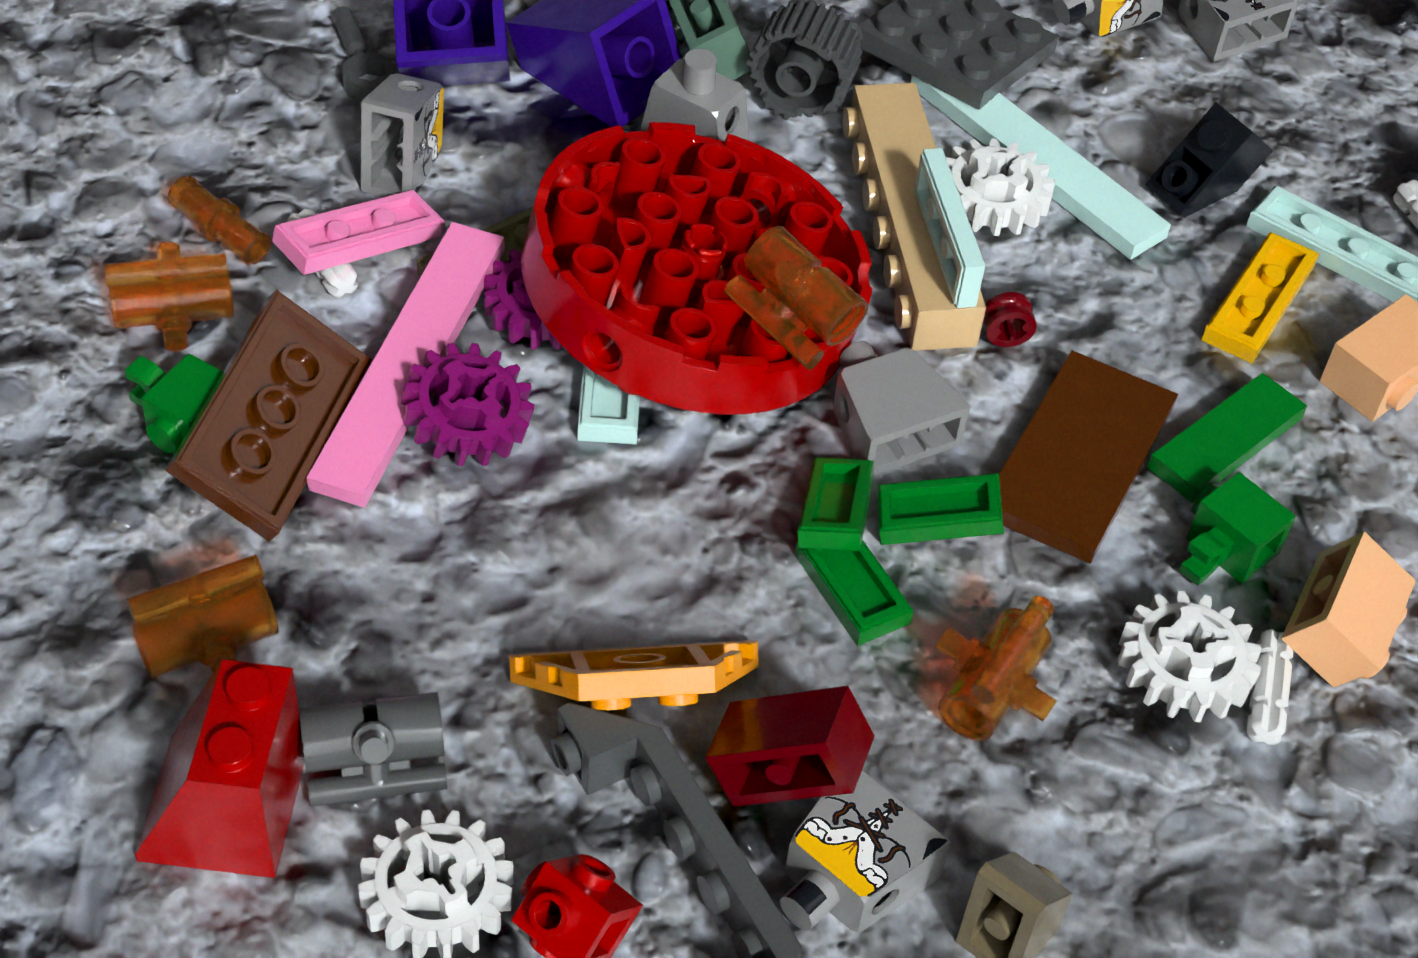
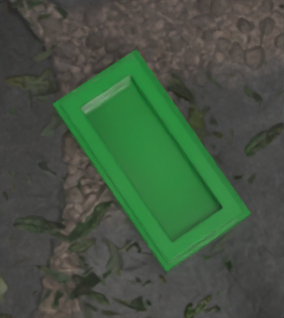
(836, 504)
(940, 509)
(857, 591)

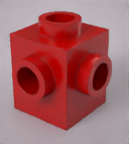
(575, 908)

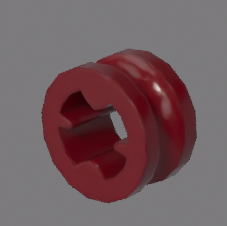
(1009, 319)

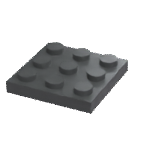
(958, 45)

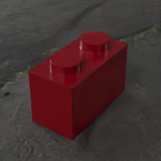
(790, 746)

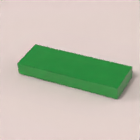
(1226, 436)

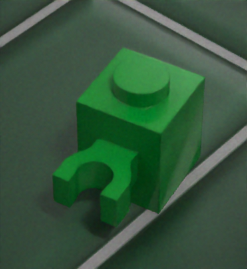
(172, 398)
(1235, 529)

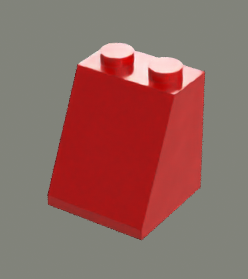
(229, 775)

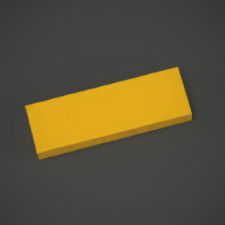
(1260, 297)

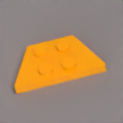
(618, 674)

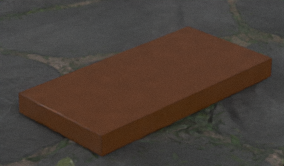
(269, 416)
(1081, 455)

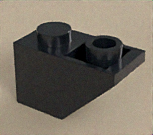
(1209, 163)

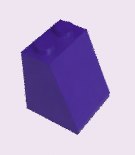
(452, 40)
(597, 52)

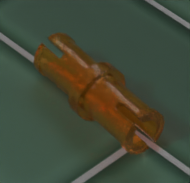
(219, 220)

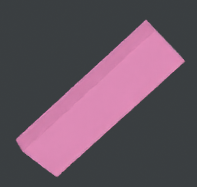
(357, 231)

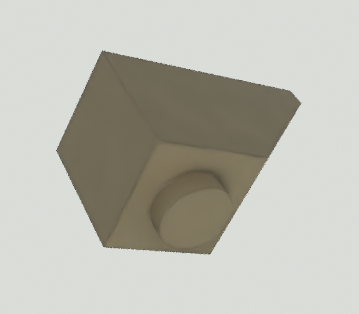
(1012, 909)

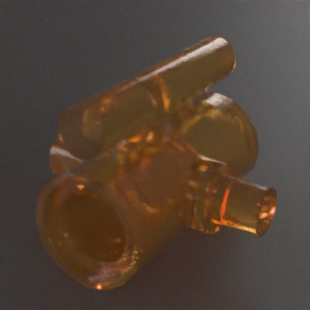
(170, 292)
(796, 296)
(202, 617)
(997, 671)

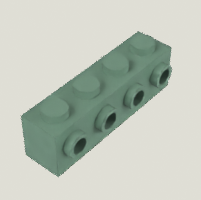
(713, 28)

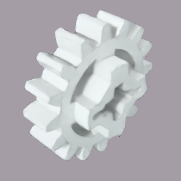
(1001, 186)
(1189, 656)
(424, 909)

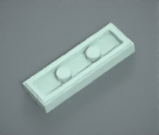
(949, 228)

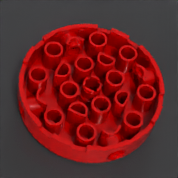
(637, 255)

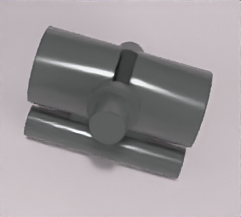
(373, 748)

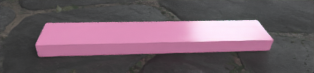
(429, 321)

